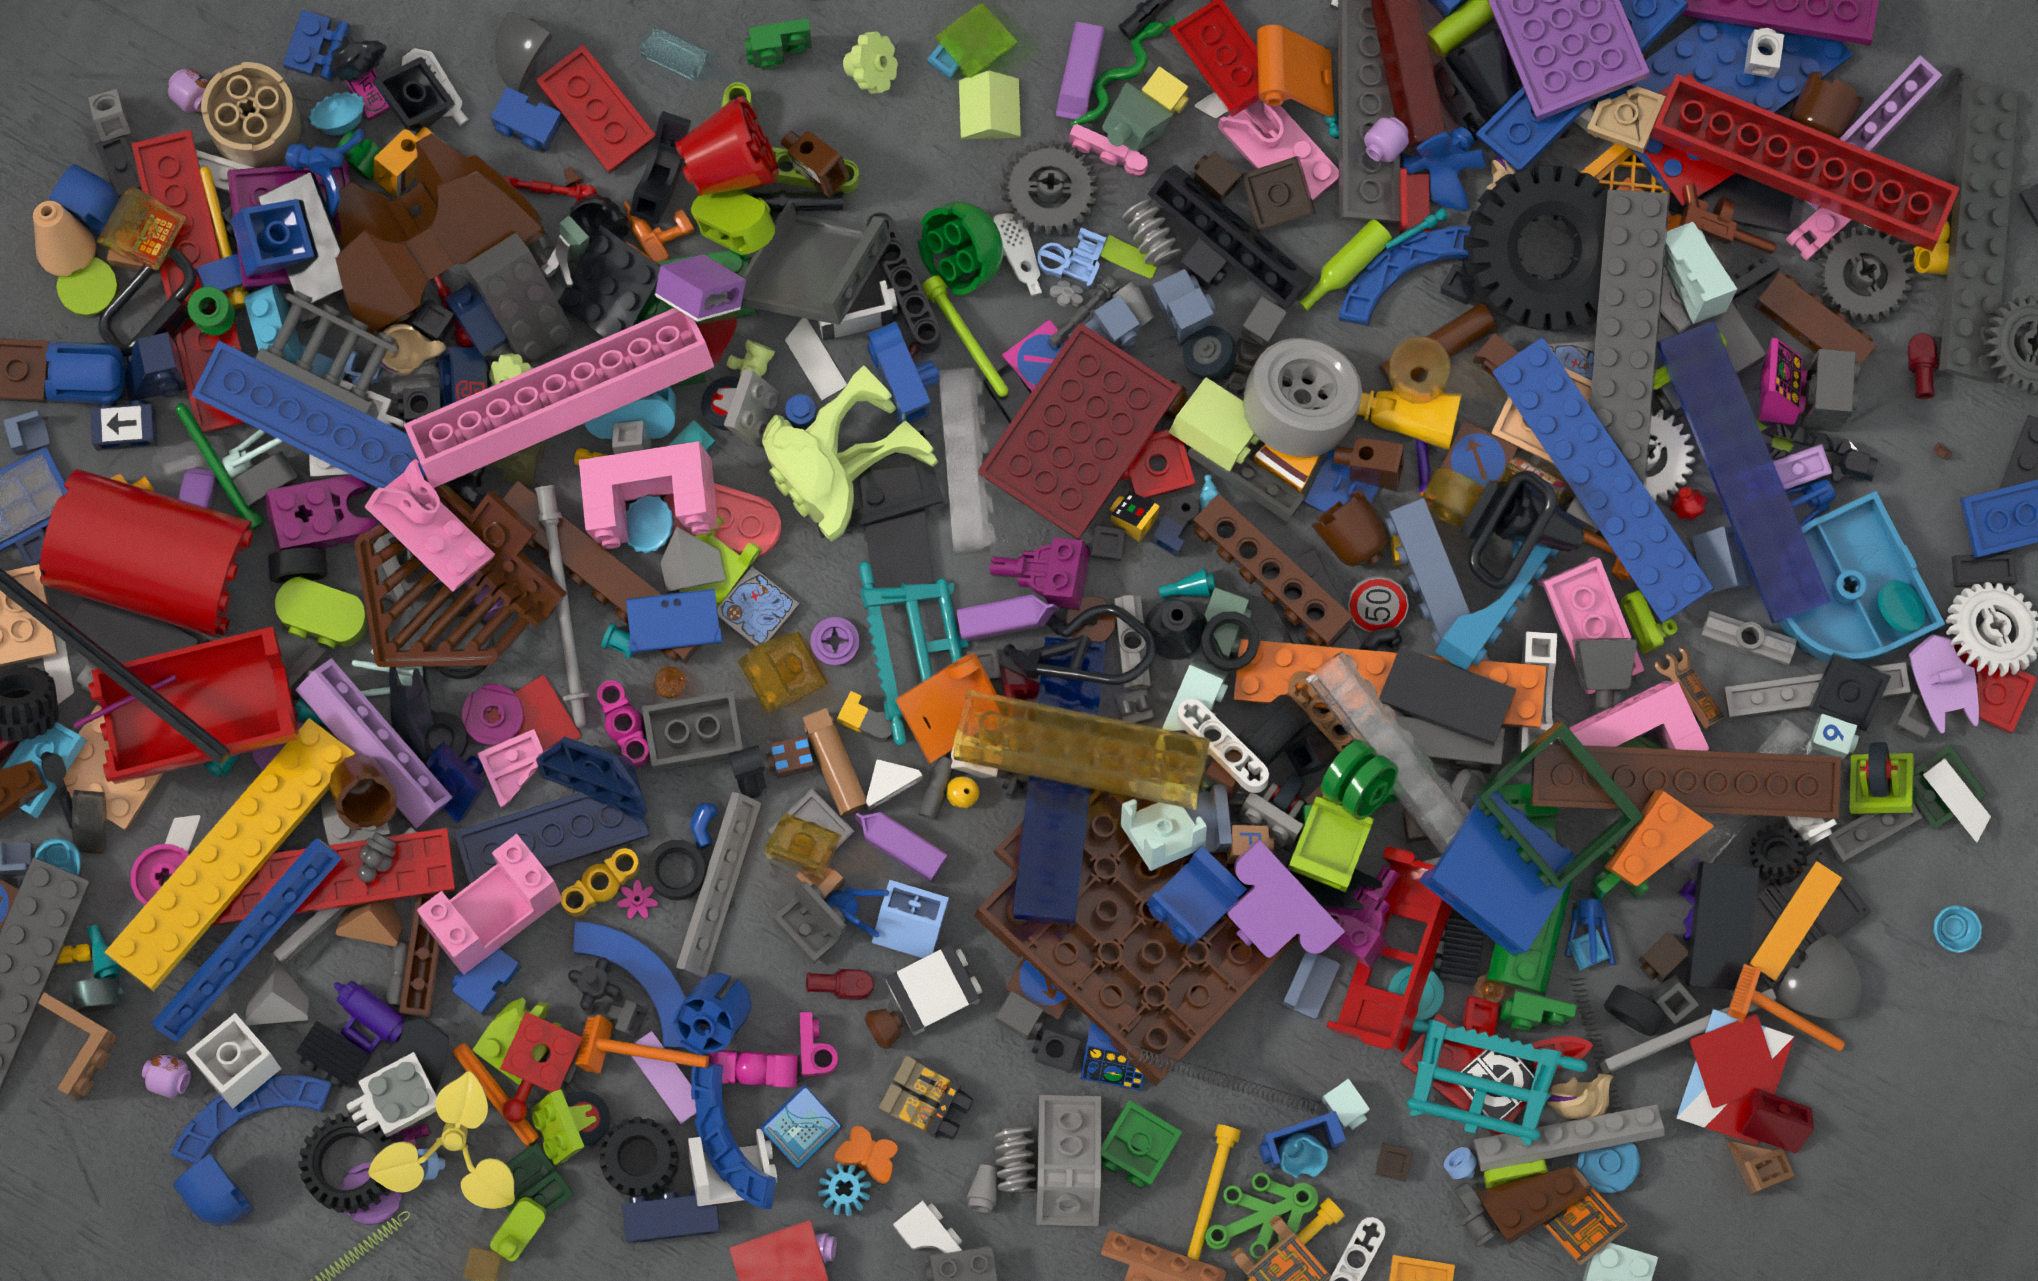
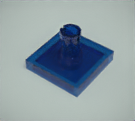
(458, 779)

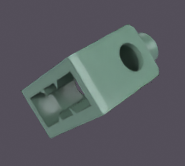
(1135, 119)

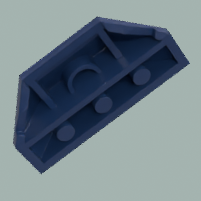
(593, 773)

